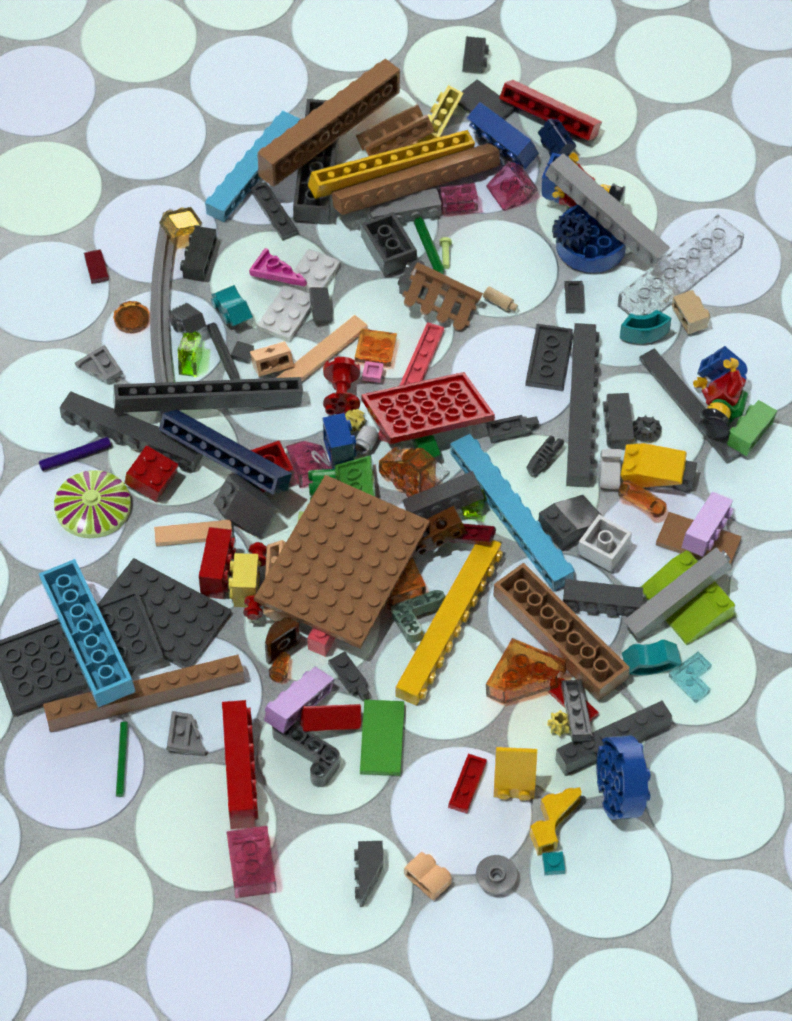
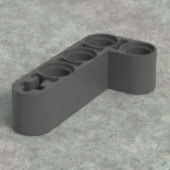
(317, 757)

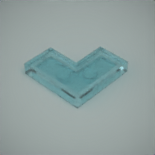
(688, 675)

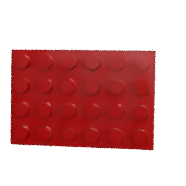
(427, 407)

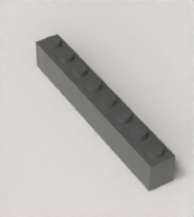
(126, 429)

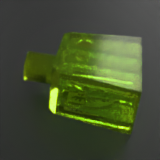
(190, 345)

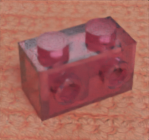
(459, 198)

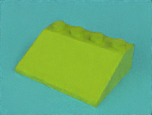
(702, 612)

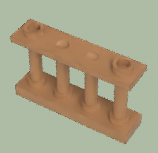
(395, 131)

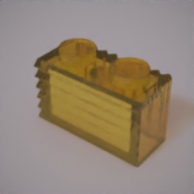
(179, 222)

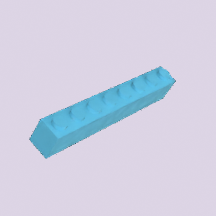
(245, 173)

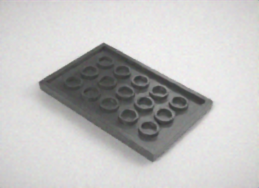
(178, 614)

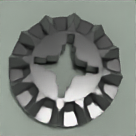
(645, 434)

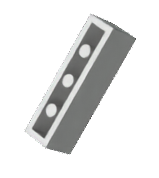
(409, 207)

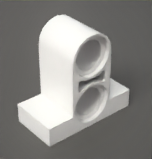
(610, 468)

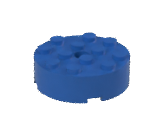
(599, 253)
(622, 777)

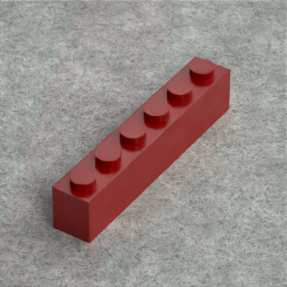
(547, 107)

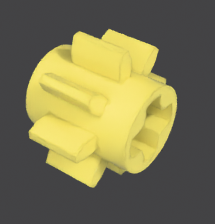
(356, 419)
(559, 717)

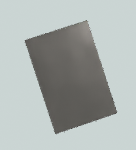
(479, 92)

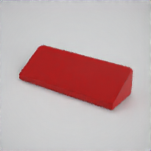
(331, 717)

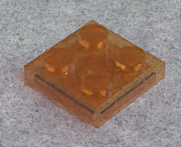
(375, 347)

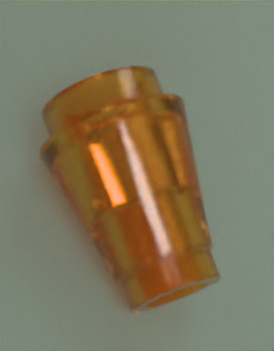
(280, 667)

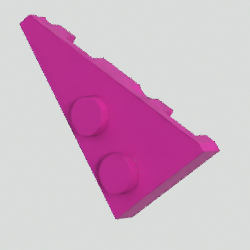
(274, 269)

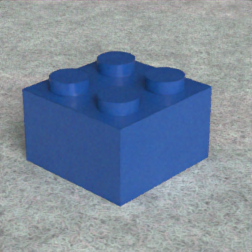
(338, 439)

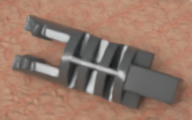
(544, 455)

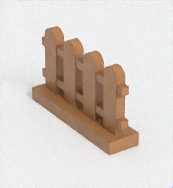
(435, 282)

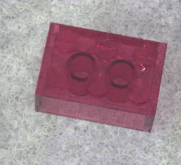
(251, 861)

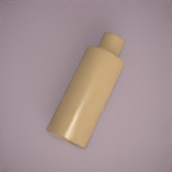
(499, 299)

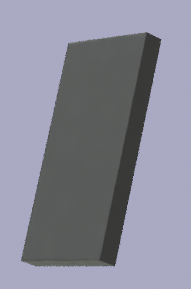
(549, 357)

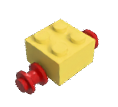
(245, 579)

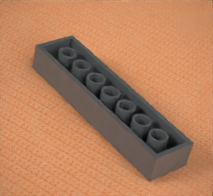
(305, 205)

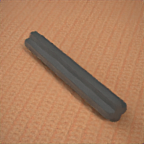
(223, 351)

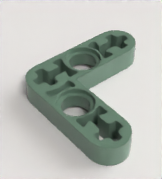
(430, 601)

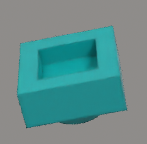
(553, 863)

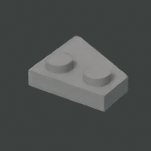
(100, 365)
(184, 735)

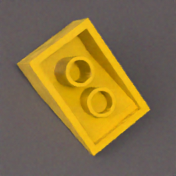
(653, 465)
(515, 773)

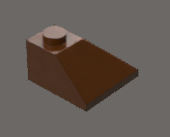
(280, 638)

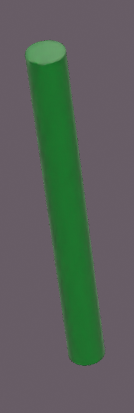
(121, 759)

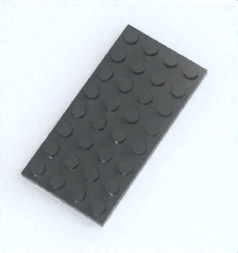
(42, 667)

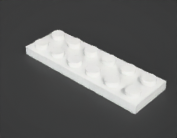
(293, 301)

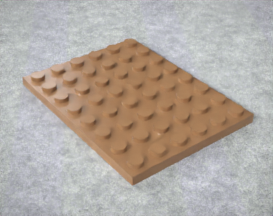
(342, 561)

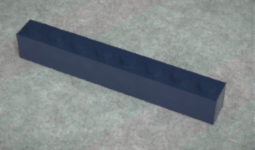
(225, 452)

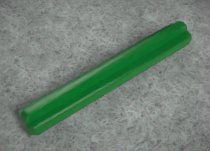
(428, 245)

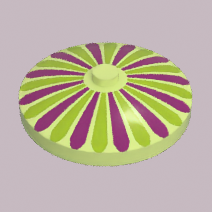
(92, 504)

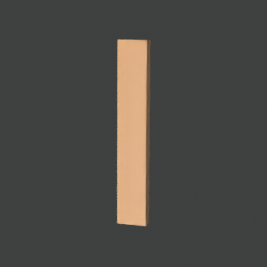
(326, 349)

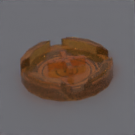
(131, 317)

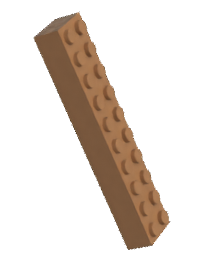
(328, 122)

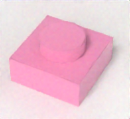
(372, 372)

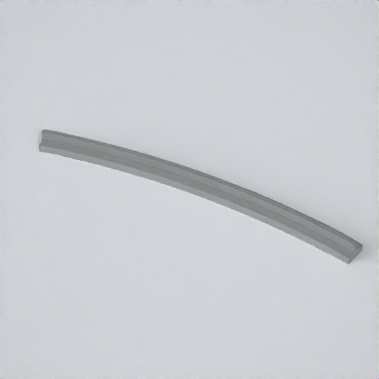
(160, 307)

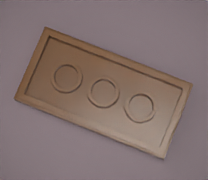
(674, 531)

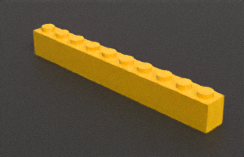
(374, 166)
(448, 622)

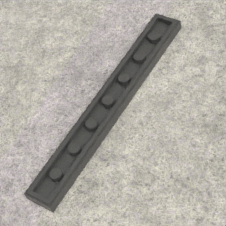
(683, 398)

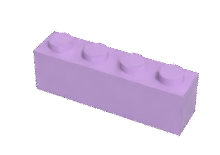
(708, 524)
(307, 691)

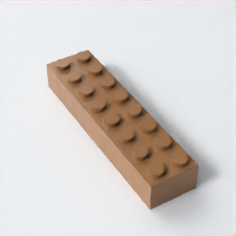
(561, 631)

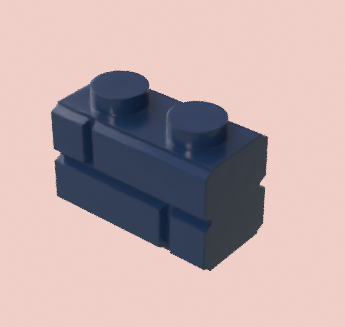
(556, 138)

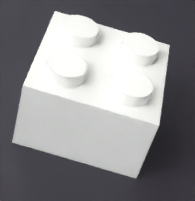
(604, 543)

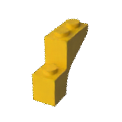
(555, 810)

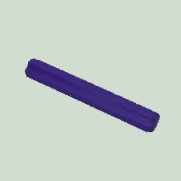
(74, 454)

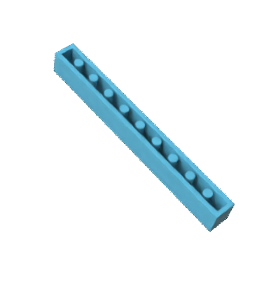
(512, 513)

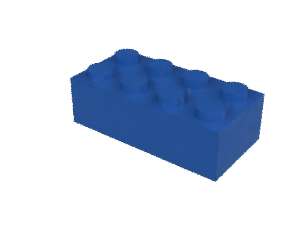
(502, 135)

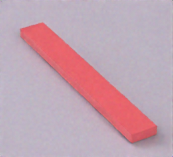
(421, 358)

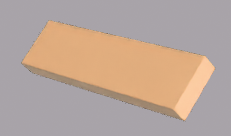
(186, 532)

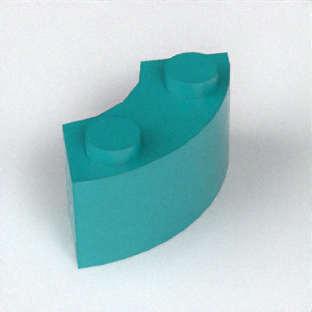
(231, 305)
(645, 327)
(652, 658)

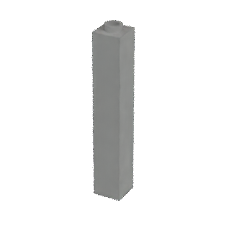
(678, 593)

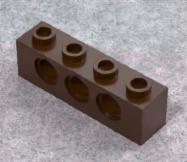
(442, 529)

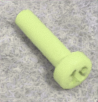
(445, 242)

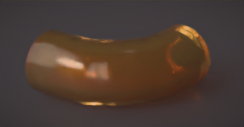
(642, 498)

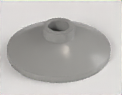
(500, 866)

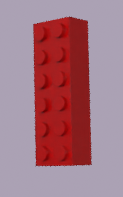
(240, 764)

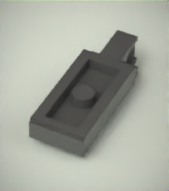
(511, 427)
(349, 675)

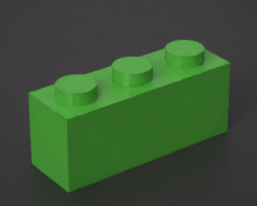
(751, 427)

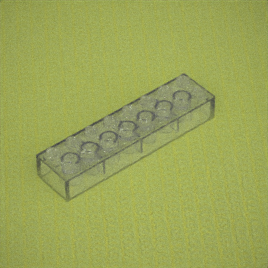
(682, 268)

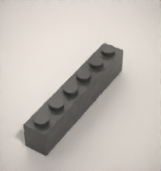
(639, 724)

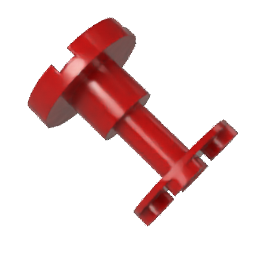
(341, 374)

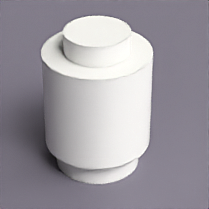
(366, 439)

